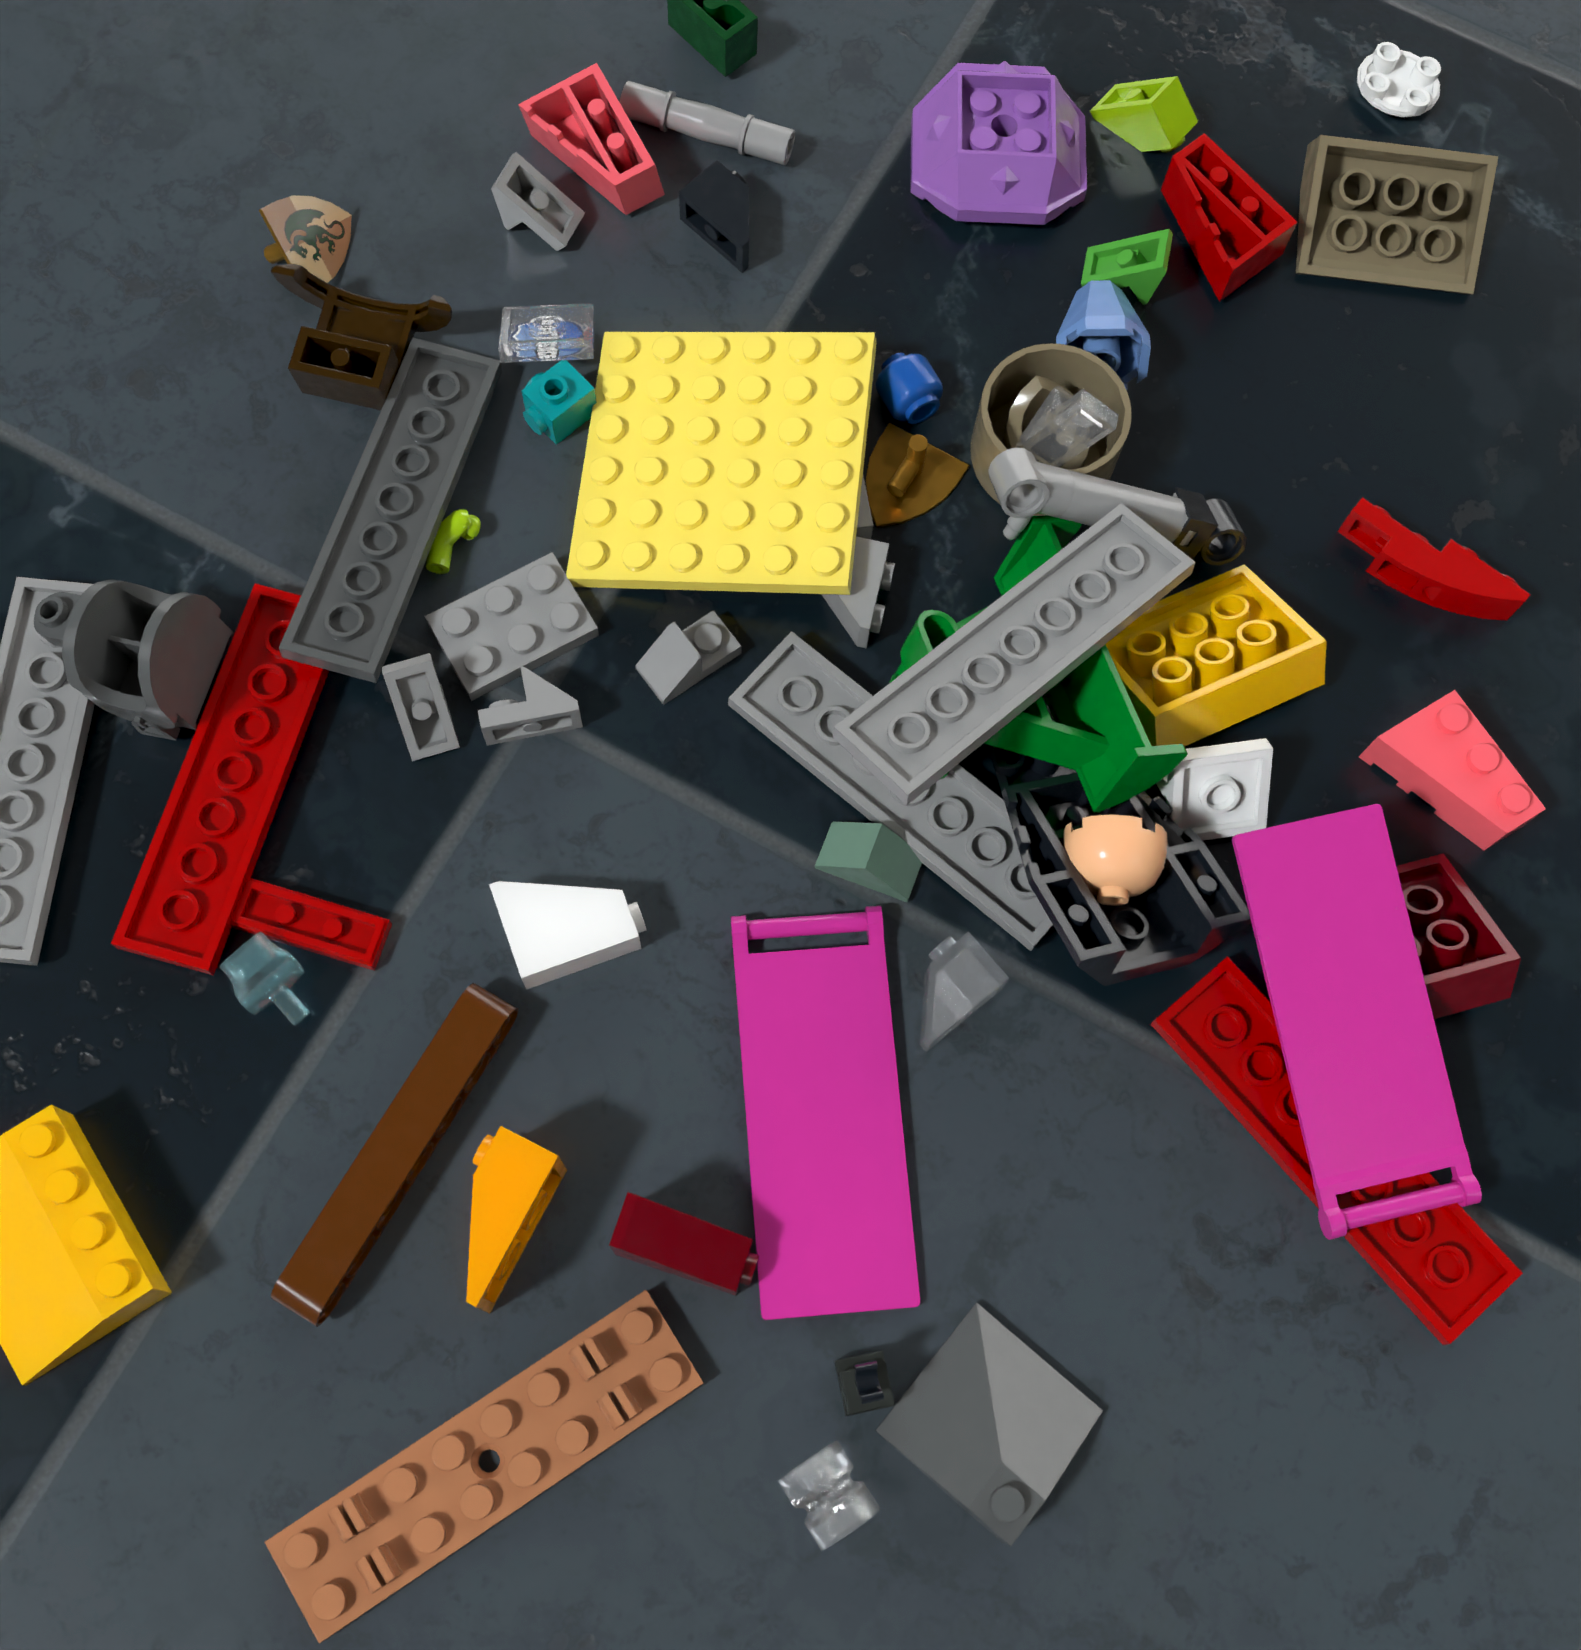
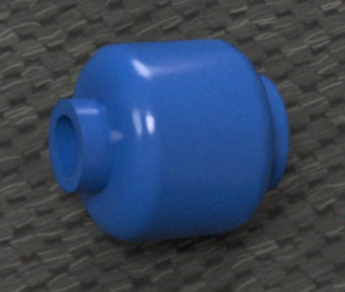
(909, 387)

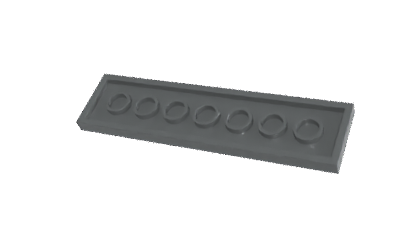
(391, 511)

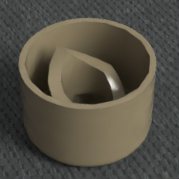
(1020, 388)

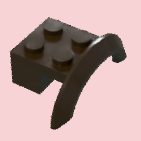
(356, 339)

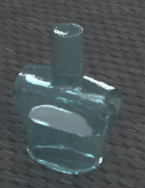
(264, 976)

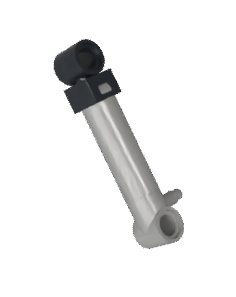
(1182, 518)

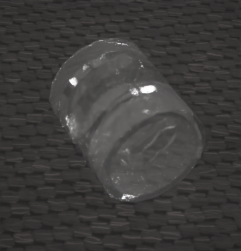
(829, 1495)

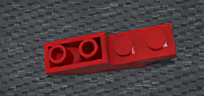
(1443, 579)

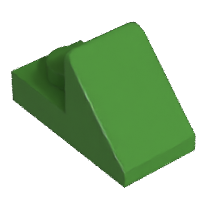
(1130, 262)

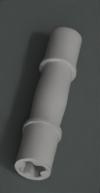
(707, 123)

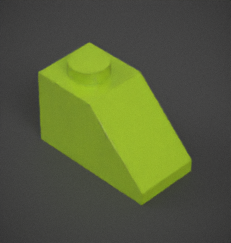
(1147, 113)

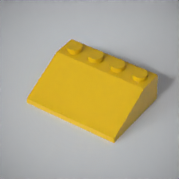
(1215, 657)
(65, 1247)

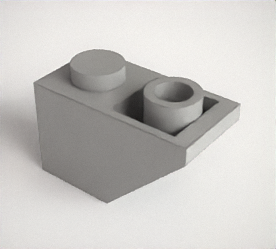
(870, 573)

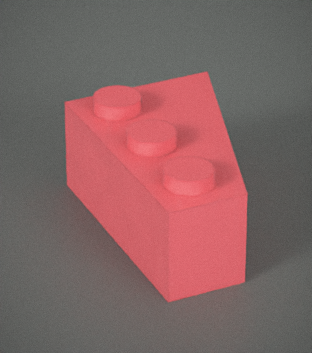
(594, 138)

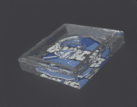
(547, 333)

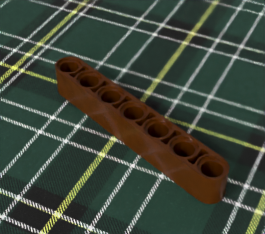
(394, 1155)

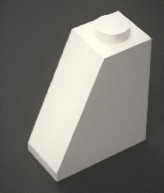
(565, 927)

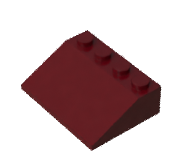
(1457, 941)

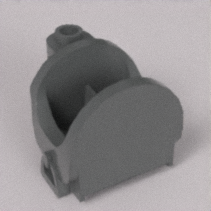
(138, 651)

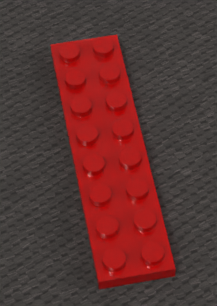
(224, 794)
(1429, 1258)

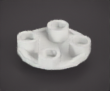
(1399, 81)

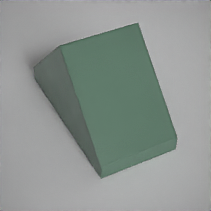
(870, 857)

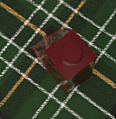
(682, 1245)

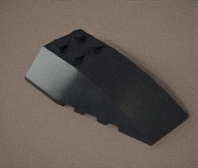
(1157, 931)

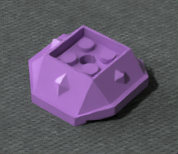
(999, 145)

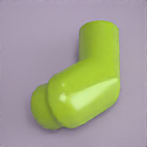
(453, 527)

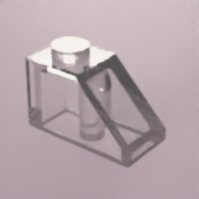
(956, 986)

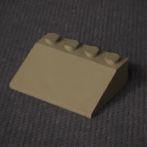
(1393, 213)

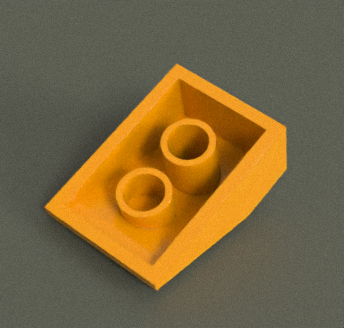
(508, 1201)

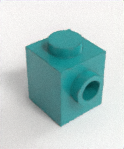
(558, 401)

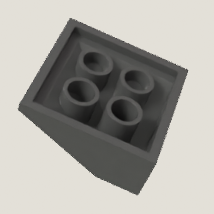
(990, 1424)

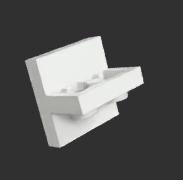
(1221, 788)

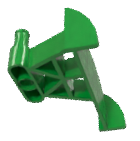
(1092, 712)

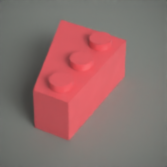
(1457, 770)

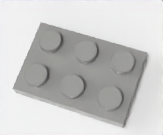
(512, 625)

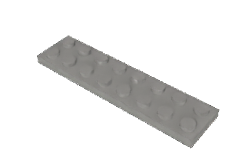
(1012, 653)
(40, 765)
(951, 827)

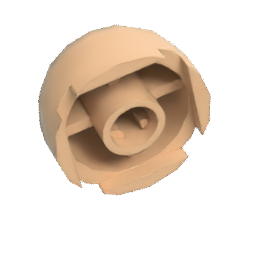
(1116, 856)

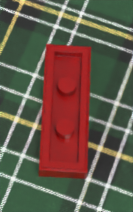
(311, 923)

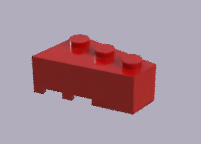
(1224, 215)

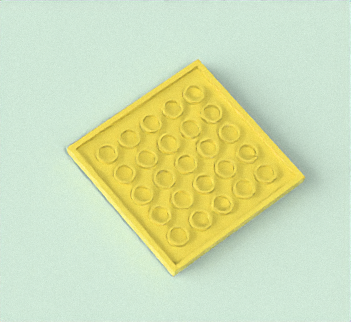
(724, 462)

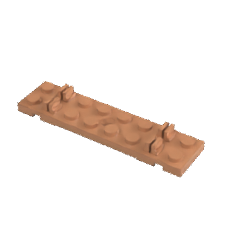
(438, 1496)

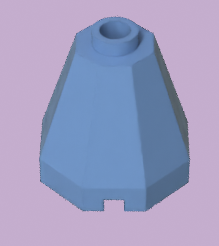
(1109, 328)

